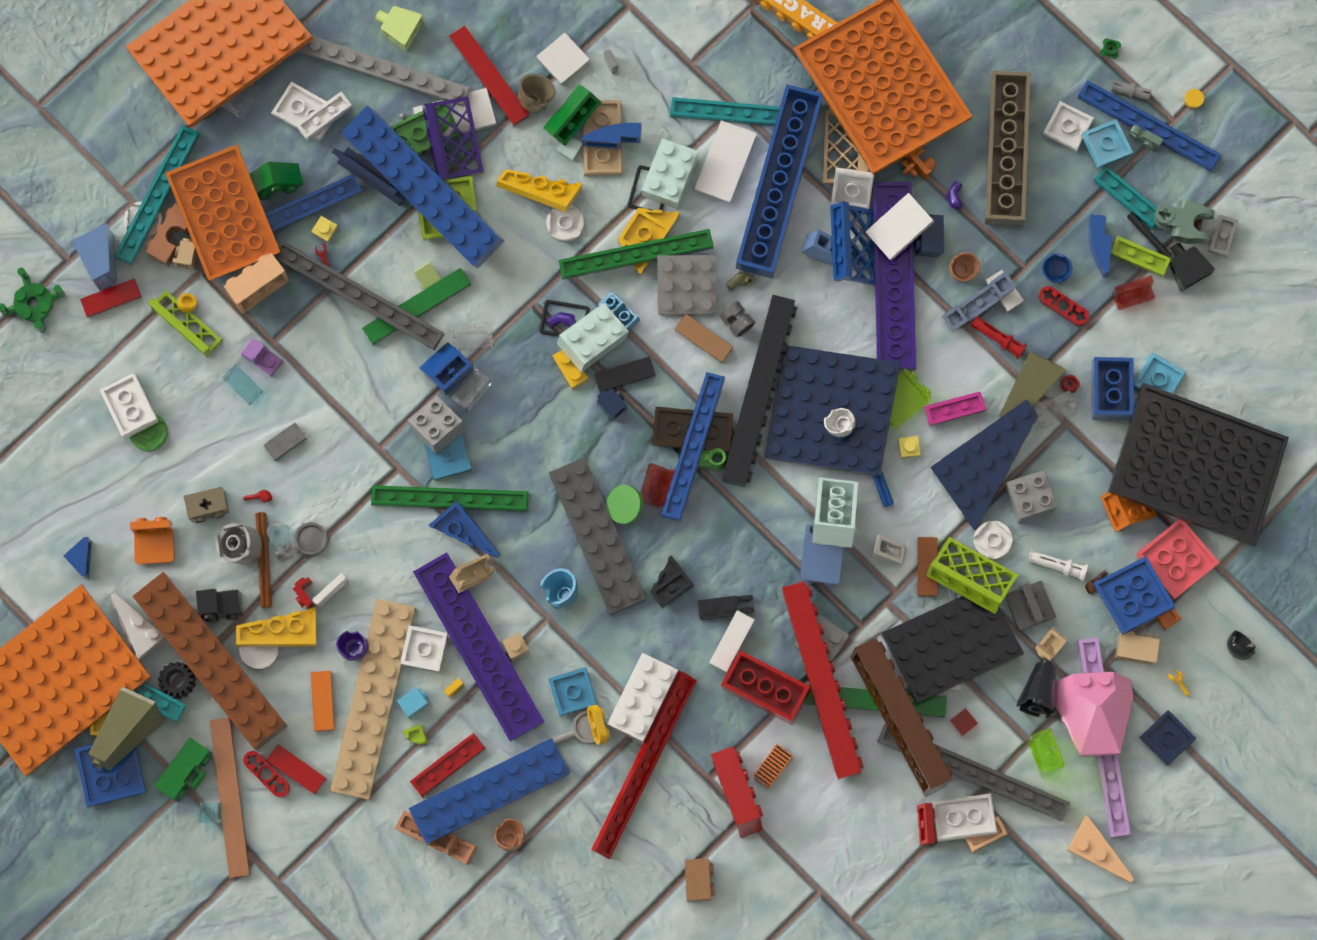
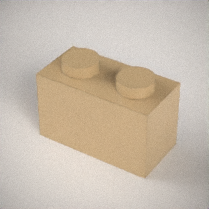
(1137, 648)

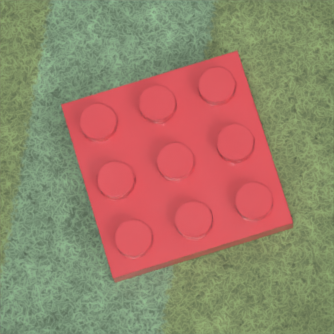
(1178, 558)

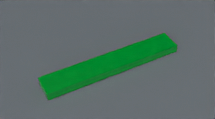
(421, 303)

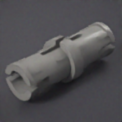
(1131, 90)

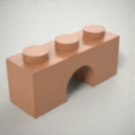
(159, 247)

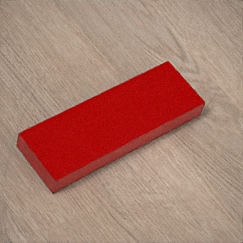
(111, 298)
(296, 769)

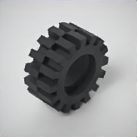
(168, 671)

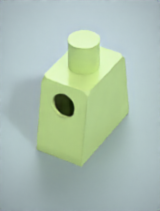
(400, 25)

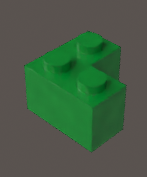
(276, 177)

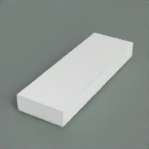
(324, 116)
(732, 641)

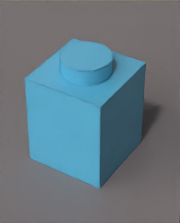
(413, 702)

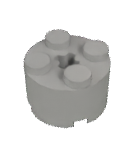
(238, 544)

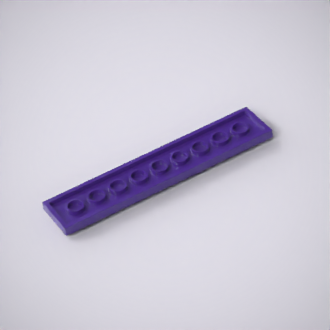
(894, 287)
(479, 649)

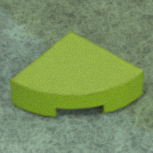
(416, 735)

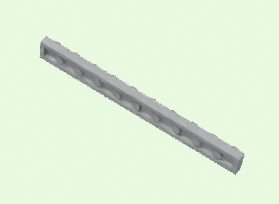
(384, 70)

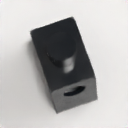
(1189, 266)

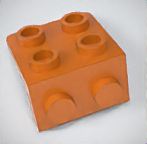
(153, 540)

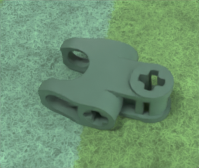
(1182, 220)

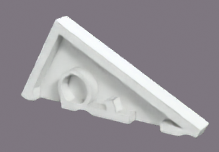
(138, 630)

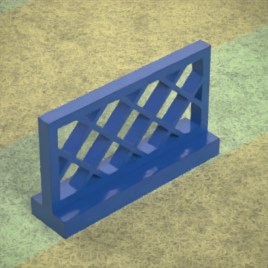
(843, 243)

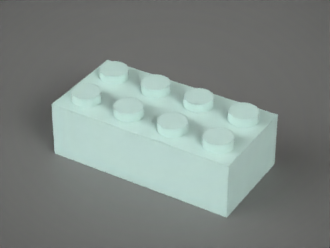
(835, 512)

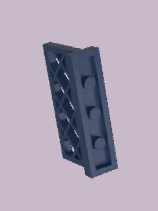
(368, 173)

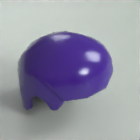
(352, 645)

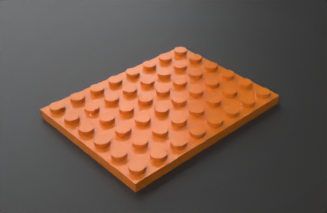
(216, 51)
(882, 84)
(61, 678)

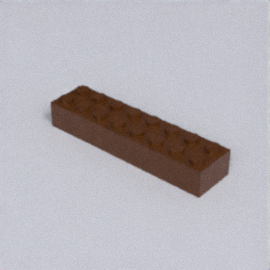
(901, 717)

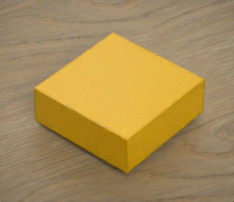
(454, 688)

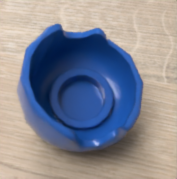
(1057, 268)

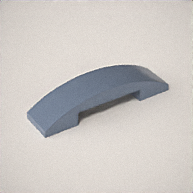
(980, 302)

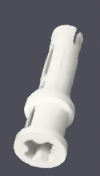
(1067, 567)

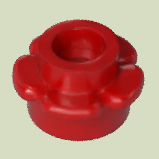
(1070, 379)

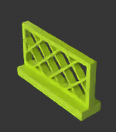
(965, 585)

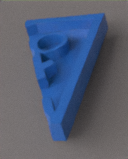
(460, 525)

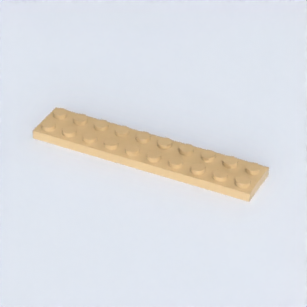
(372, 700)

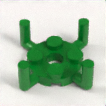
(28, 292)

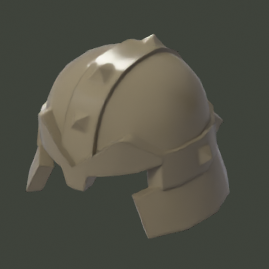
(535, 92)

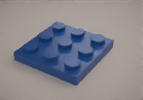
(1134, 595)
(106, 786)

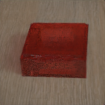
(963, 722)

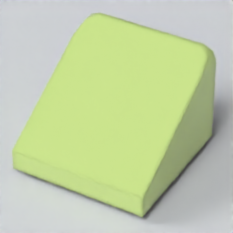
(427, 275)

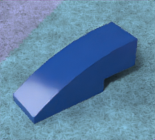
(613, 135)
(1100, 243)

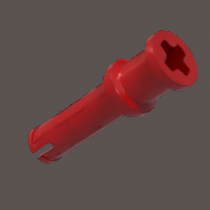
(1007, 342)

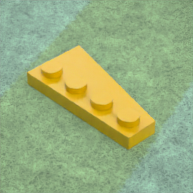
(548, 192)
(281, 631)

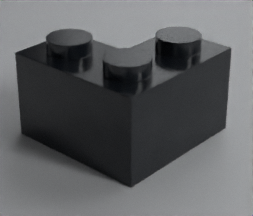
(218, 605)

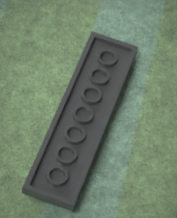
(597, 536)

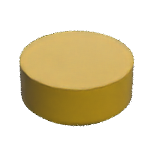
(1194, 99)
(187, 302)

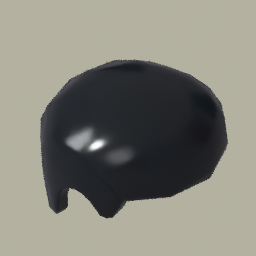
(1240, 646)

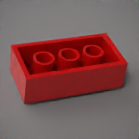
(766, 687)

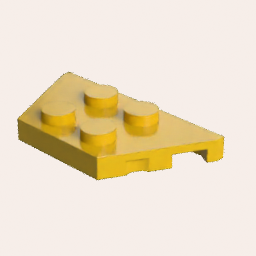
(647, 226)

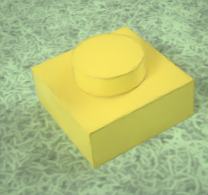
(324, 229)
(909, 447)

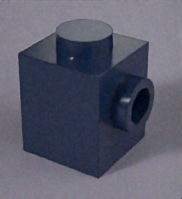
(611, 403)

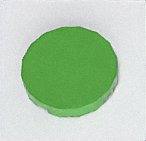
(151, 437)
(625, 504)

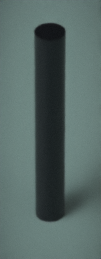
(1148, 234)

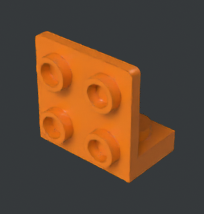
(1125, 512)

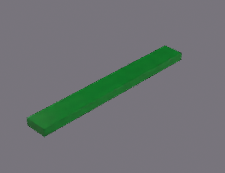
(635, 254)
(445, 497)
(862, 700)

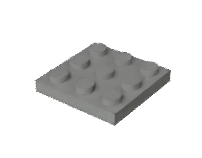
(686, 284)

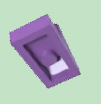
(262, 357)

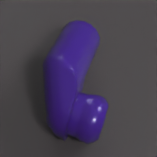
(562, 317)

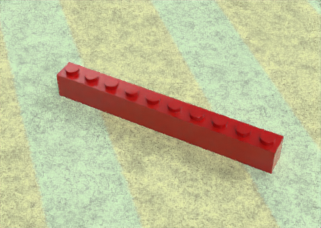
(821, 680)

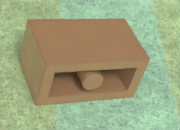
(698, 880)

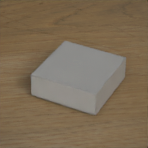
(610, 61)

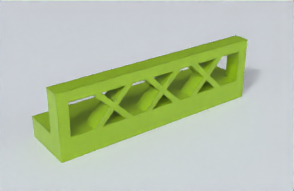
(182, 329)

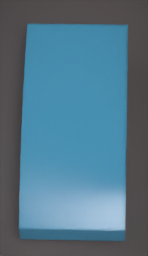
(620, 310)

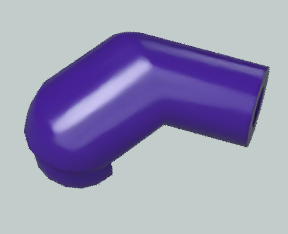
(952, 196)

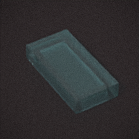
(242, 384)

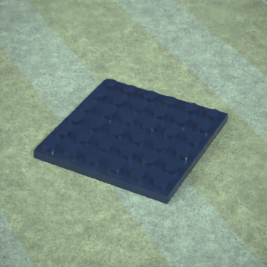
(823, 381)

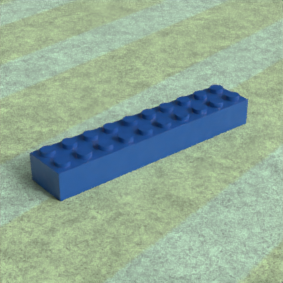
(779, 181)
(422, 186)

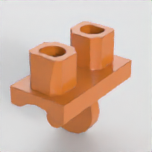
(917, 166)

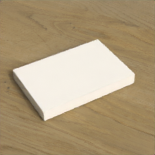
(296, 105)
(899, 226)
(129, 406)
(964, 817)

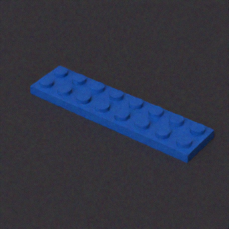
(488, 791)

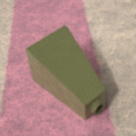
(1032, 382)
(125, 727)

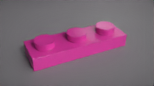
(954, 408)

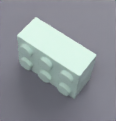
(669, 173)
(592, 337)

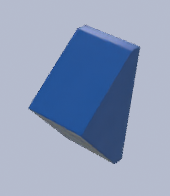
(80, 556)

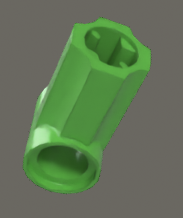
(707, 459)

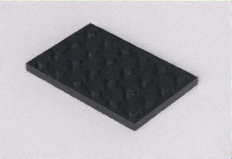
(950, 646)

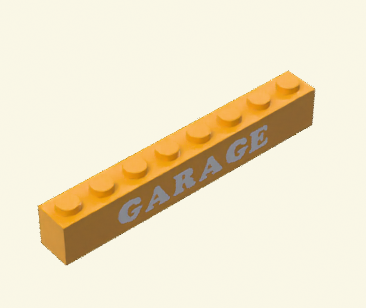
(800, 15)

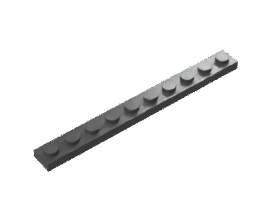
(359, 295)
(994, 781)

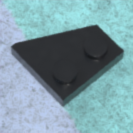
(670, 584)

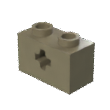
(196, 502)

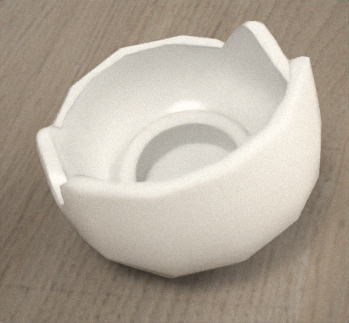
(840, 422)

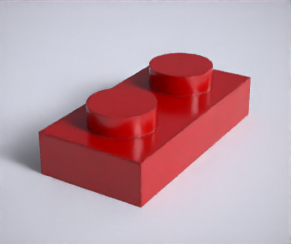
(927, 832)

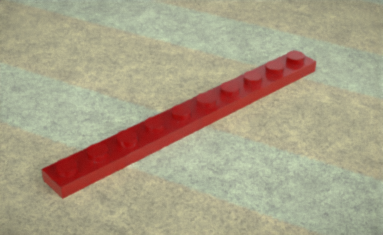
(644, 765)

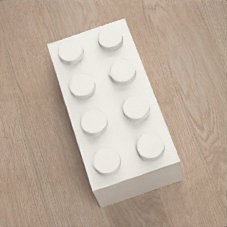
(642, 698)

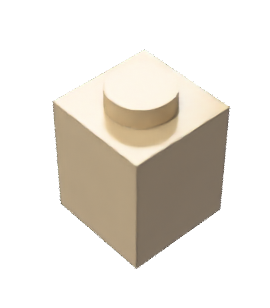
(515, 647)

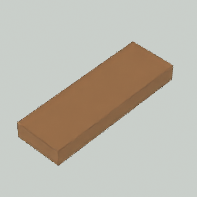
(703, 338)

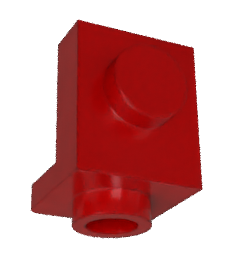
(303, 598)

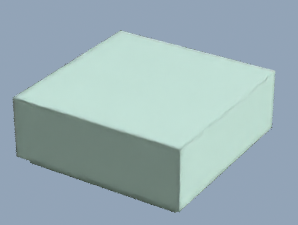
(570, 150)

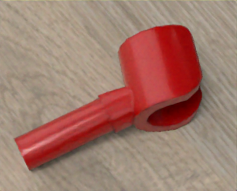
(322, 254)
(263, 494)

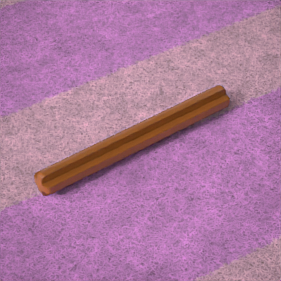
(263, 561)

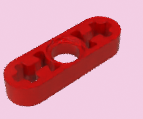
(1062, 298)
(260, 760)

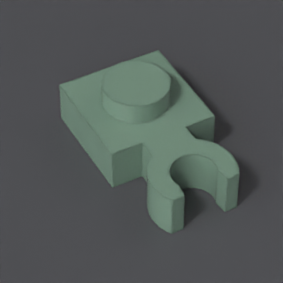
(1148, 139)

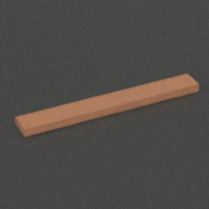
(230, 798)

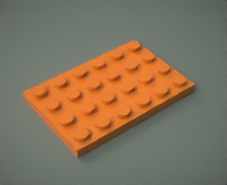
(222, 212)

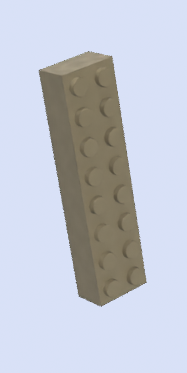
(1007, 148)

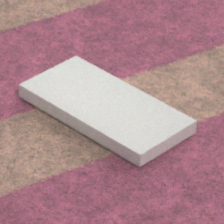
(481, 112)
(725, 162)

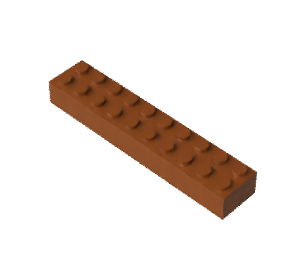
(210, 661)

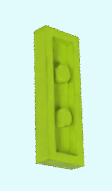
(1140, 256)

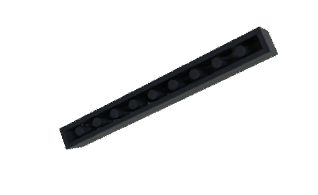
(758, 391)

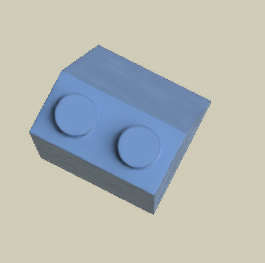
(97, 254)
(819, 561)

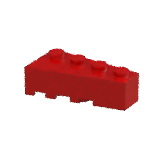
(737, 791)

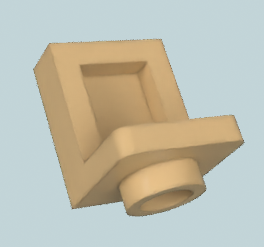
(1051, 644)

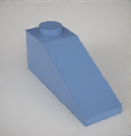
(819, 246)

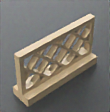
(861, 164)

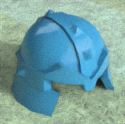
(561, 588)

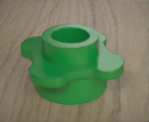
(1115, 45)

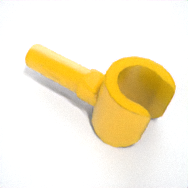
(1178, 679)

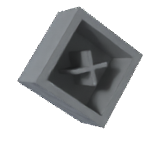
(436, 425)
(1030, 496)

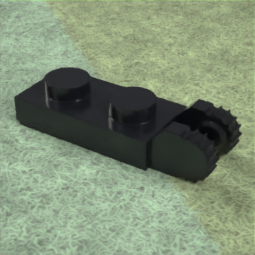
(723, 607)

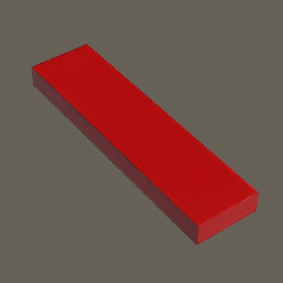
(447, 765)

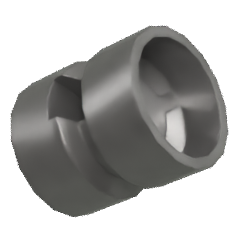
(737, 319)

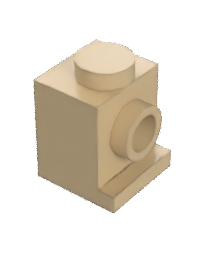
(185, 254)

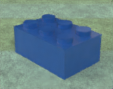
(1112, 388)

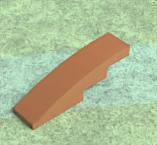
(448, 844)

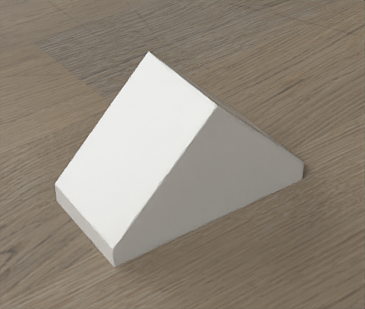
(888, 550)

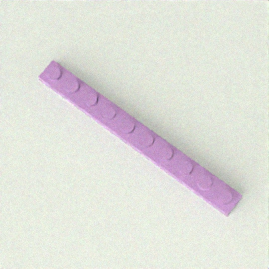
(1108, 764)

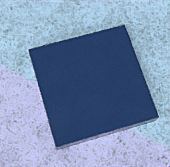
(1167, 738)

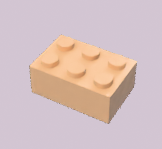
(256, 282)

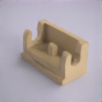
(472, 573)

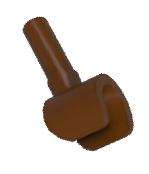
(1089, 586)

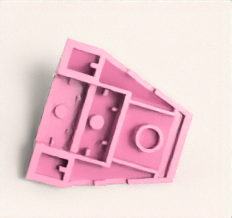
(1095, 711)

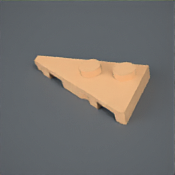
(1092, 846)

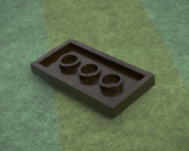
(673, 424)

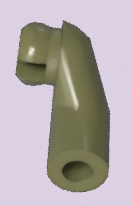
(740, 279)

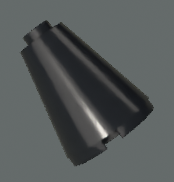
(1039, 691)

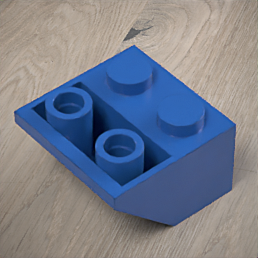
(447, 368)

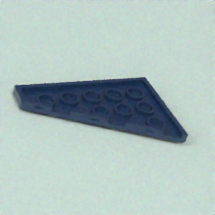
(980, 465)

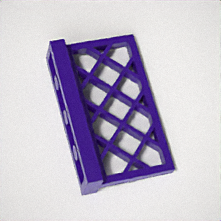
(436, 142)

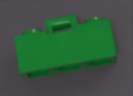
(572, 115)
(181, 769)

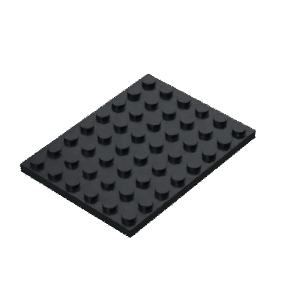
(1198, 464)

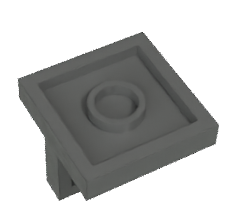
(1030, 605)

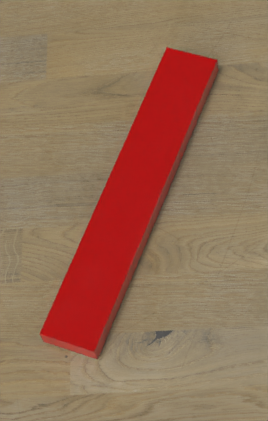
(489, 75)

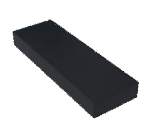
(625, 374)

